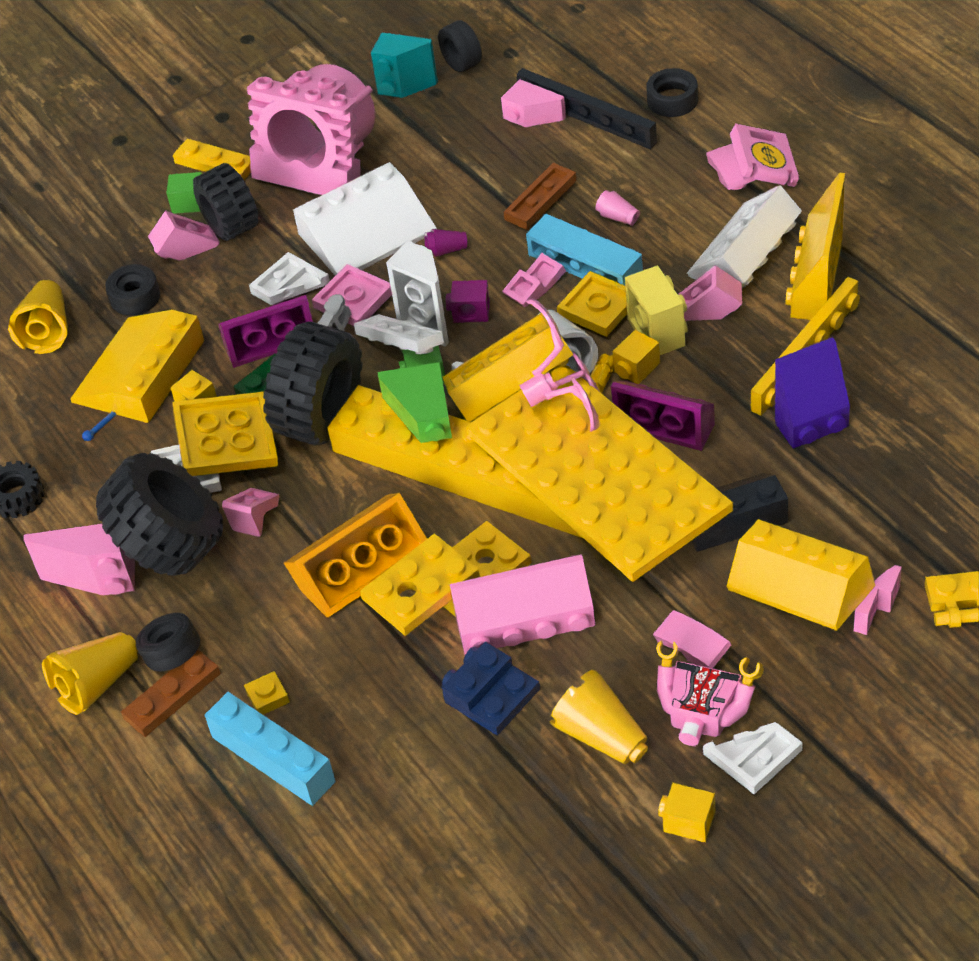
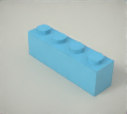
(582, 250)
(270, 748)

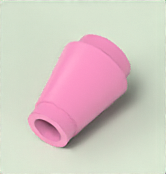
(616, 208)

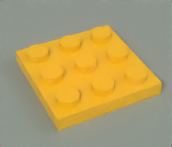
(224, 434)

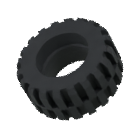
(311, 381)
(159, 514)

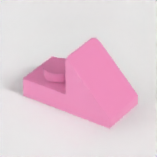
(247, 510)

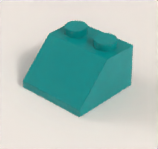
(403, 64)

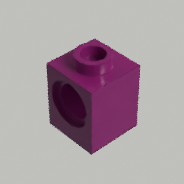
(469, 301)

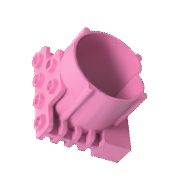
(290, 147)

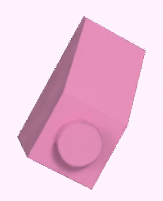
(532, 105)
(181, 237)
(712, 296)

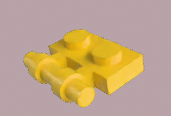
(951, 594)

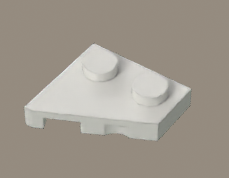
(287, 279)
(755, 755)

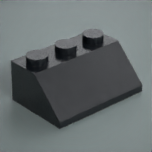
(752, 499)

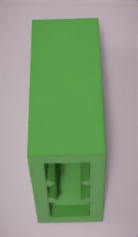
(418, 400)

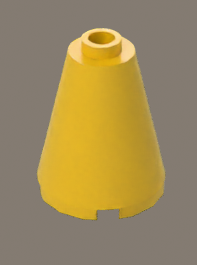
(40, 319)
(88, 669)
(599, 720)

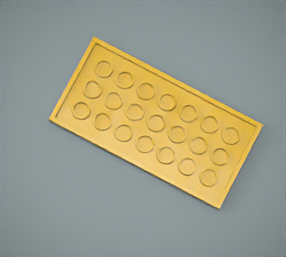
(607, 484)

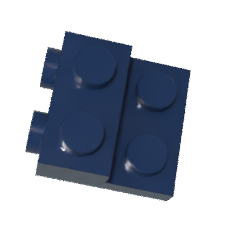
(488, 688)

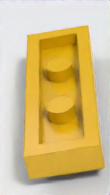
(206, 156)

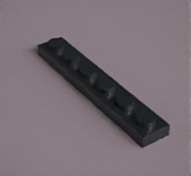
(598, 112)

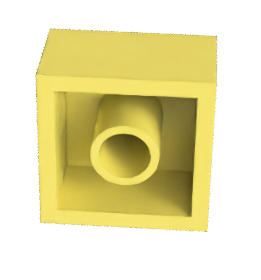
(656, 308)

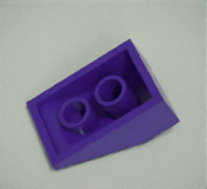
(810, 394)

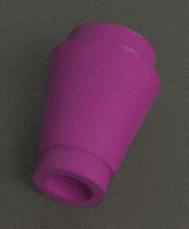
(445, 241)

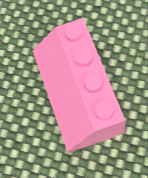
(523, 604)

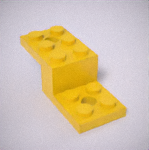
(432, 569)

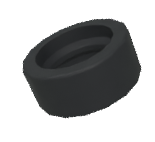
(672, 105)

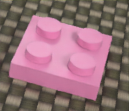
(361, 292)

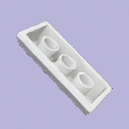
(749, 236)

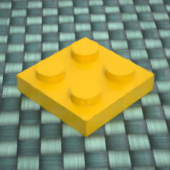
(595, 304)

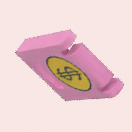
(765, 152)

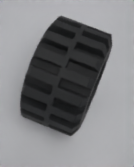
(225, 201)

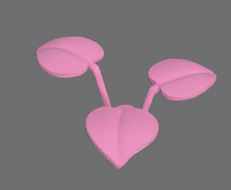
(543, 387)

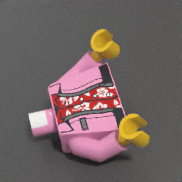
(703, 697)

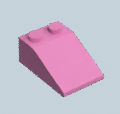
(82, 560)

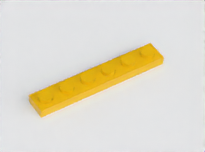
(817, 330)

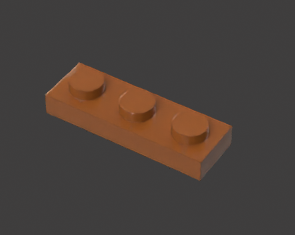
(540, 196)
(170, 693)

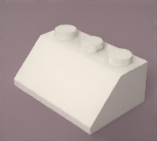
(416, 288)

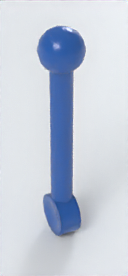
(89, 434)

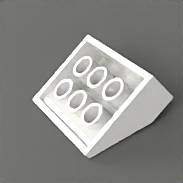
(363, 220)

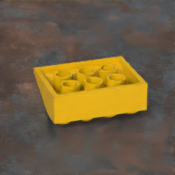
(819, 253)
(141, 364)

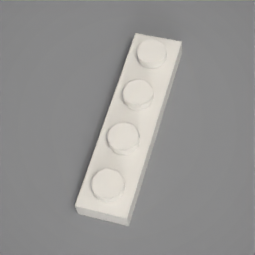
(399, 333)

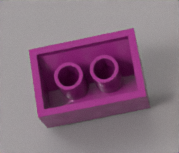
(262, 331)
(666, 414)

